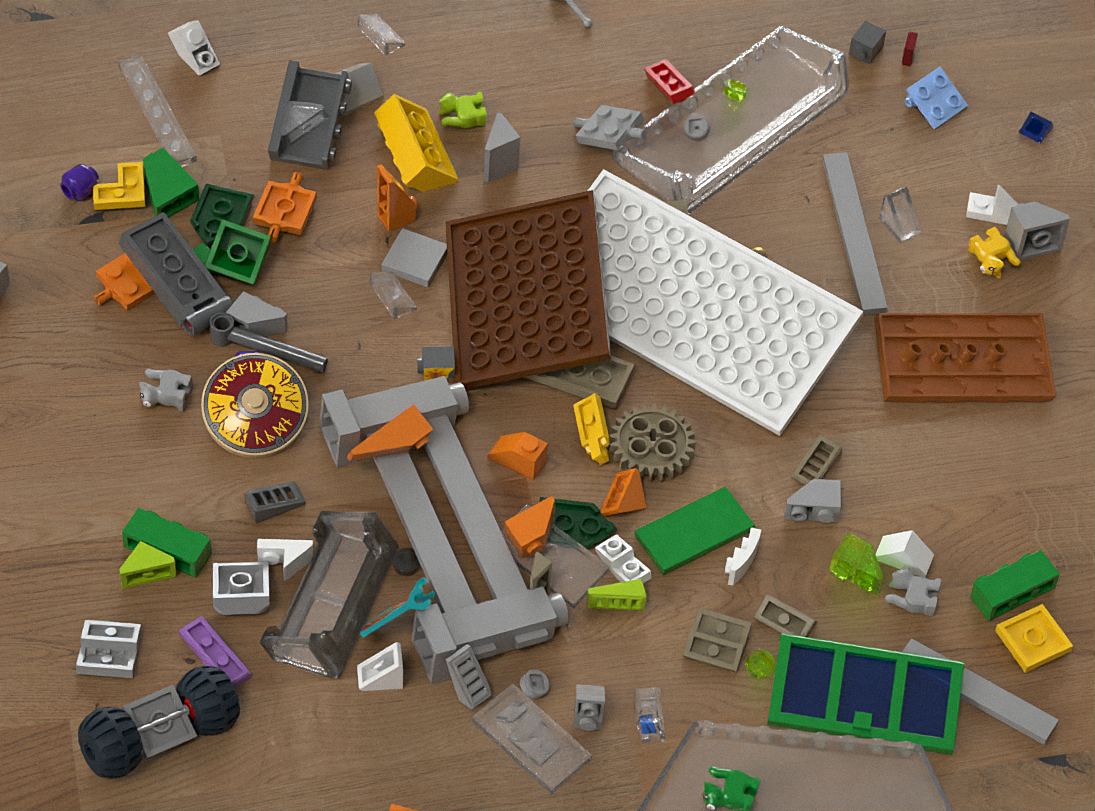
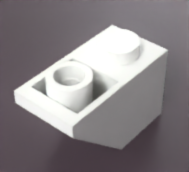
(194, 47)

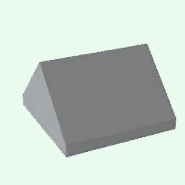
(364, 88)
(501, 150)

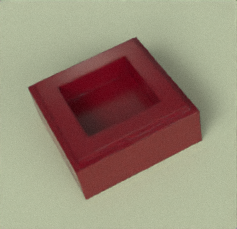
(909, 48)

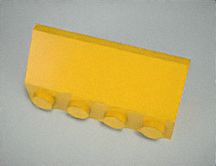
(415, 144)

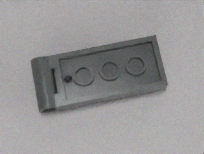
(175, 273)

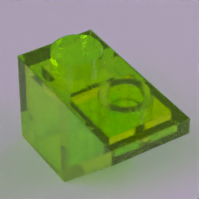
(857, 563)

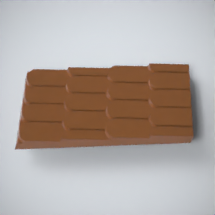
(964, 357)

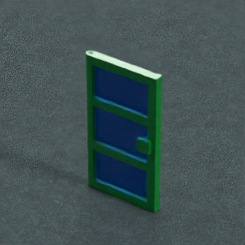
(866, 692)

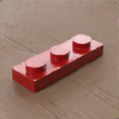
(669, 81)

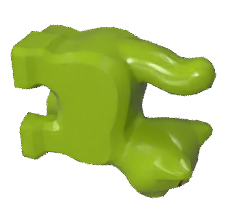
(468, 110)

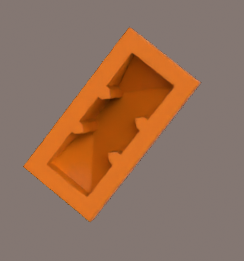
(624, 494)

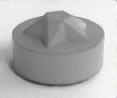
(696, 127)
(534, 684)

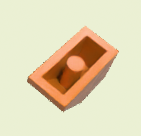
(520, 453)
(531, 527)

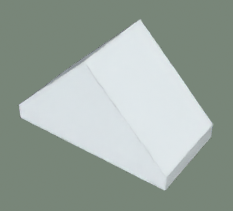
(907, 551)
(382, 670)

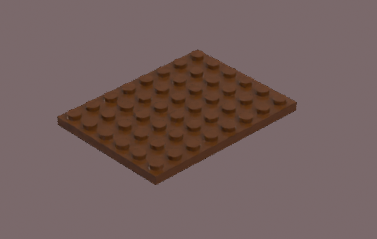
(527, 290)

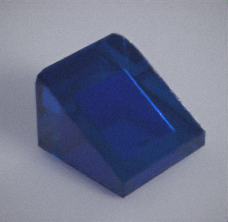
(1036, 127)

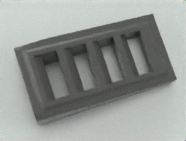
(268, 510)

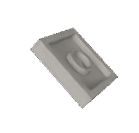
(414, 257)

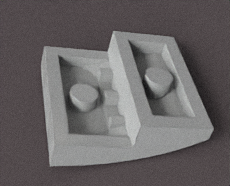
(108, 649)

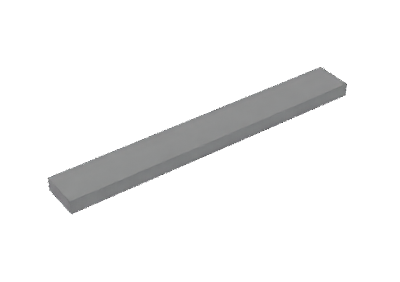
(854, 234)

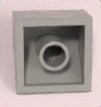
(1035, 230)

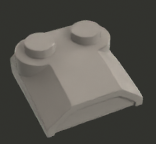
(241, 587)

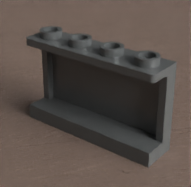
(314, 87)

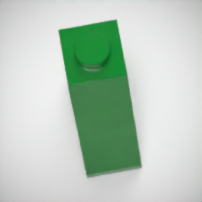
(168, 184)

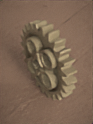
(652, 441)

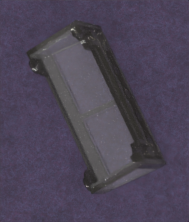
(334, 593)

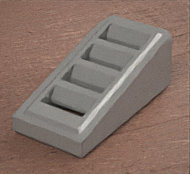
(476, 691)

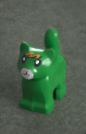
(735, 789)

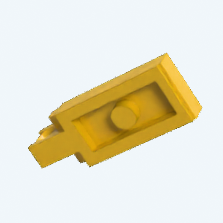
(593, 427)

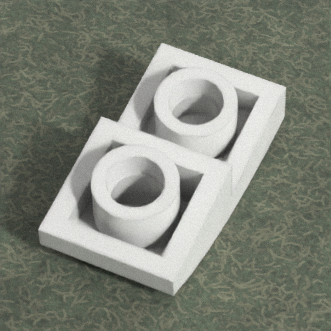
(743, 557)
(621, 560)

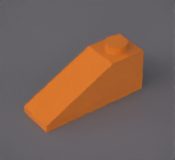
(393, 203)
(397, 436)

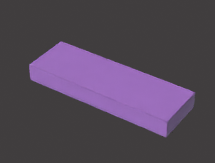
(213, 650)

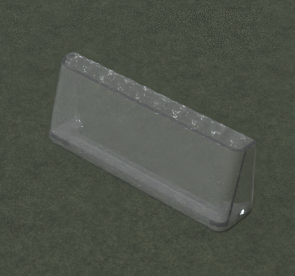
(788, 87)

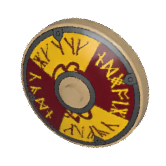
(254, 405)

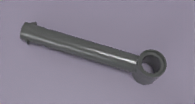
(261, 343)

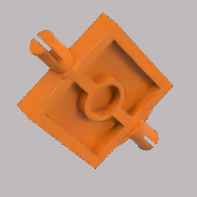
(285, 207)
(122, 283)

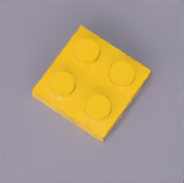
(1034, 638)

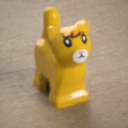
(992, 252)

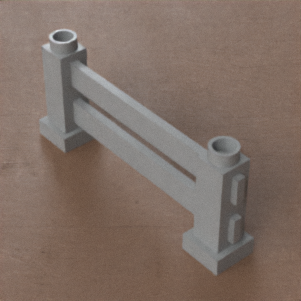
(516, 614)

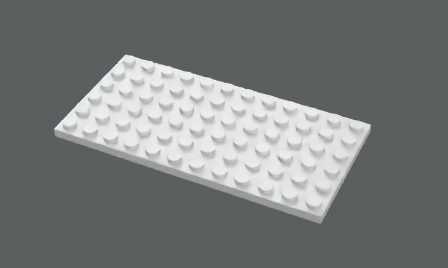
(713, 307)

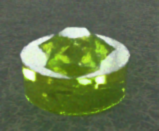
(735, 90)
(760, 664)

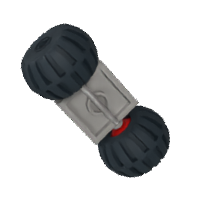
(118, 738)

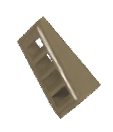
(825, 445)

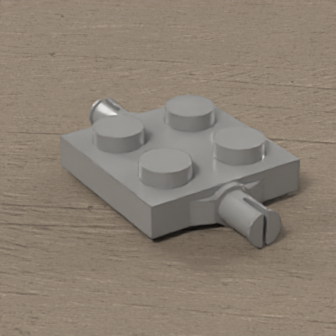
(610, 127)

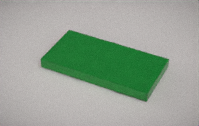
(694, 530)

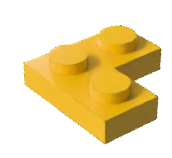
(126, 193)

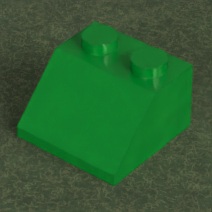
(238, 252)

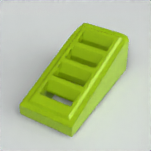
(618, 596)

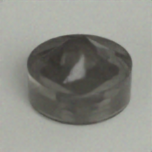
(406, 562)

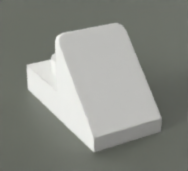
(991, 208)
(291, 553)

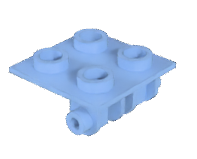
(935, 97)

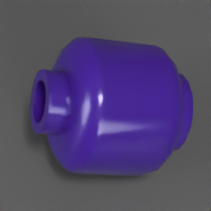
(79, 182)

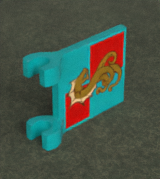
(409, 602)

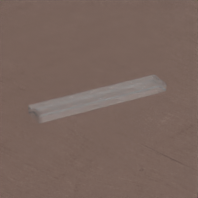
(156, 109)

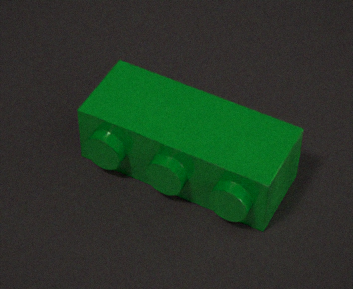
(187, 547)
(1014, 585)

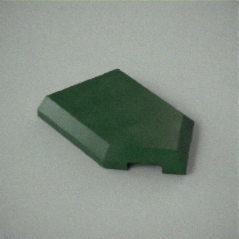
(219, 204)
(582, 521)

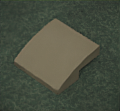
(717, 639)

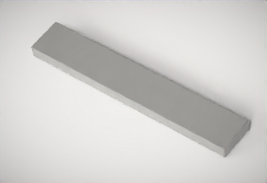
(997, 701)

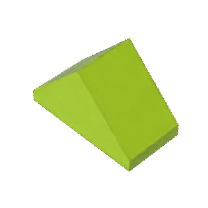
(146, 566)

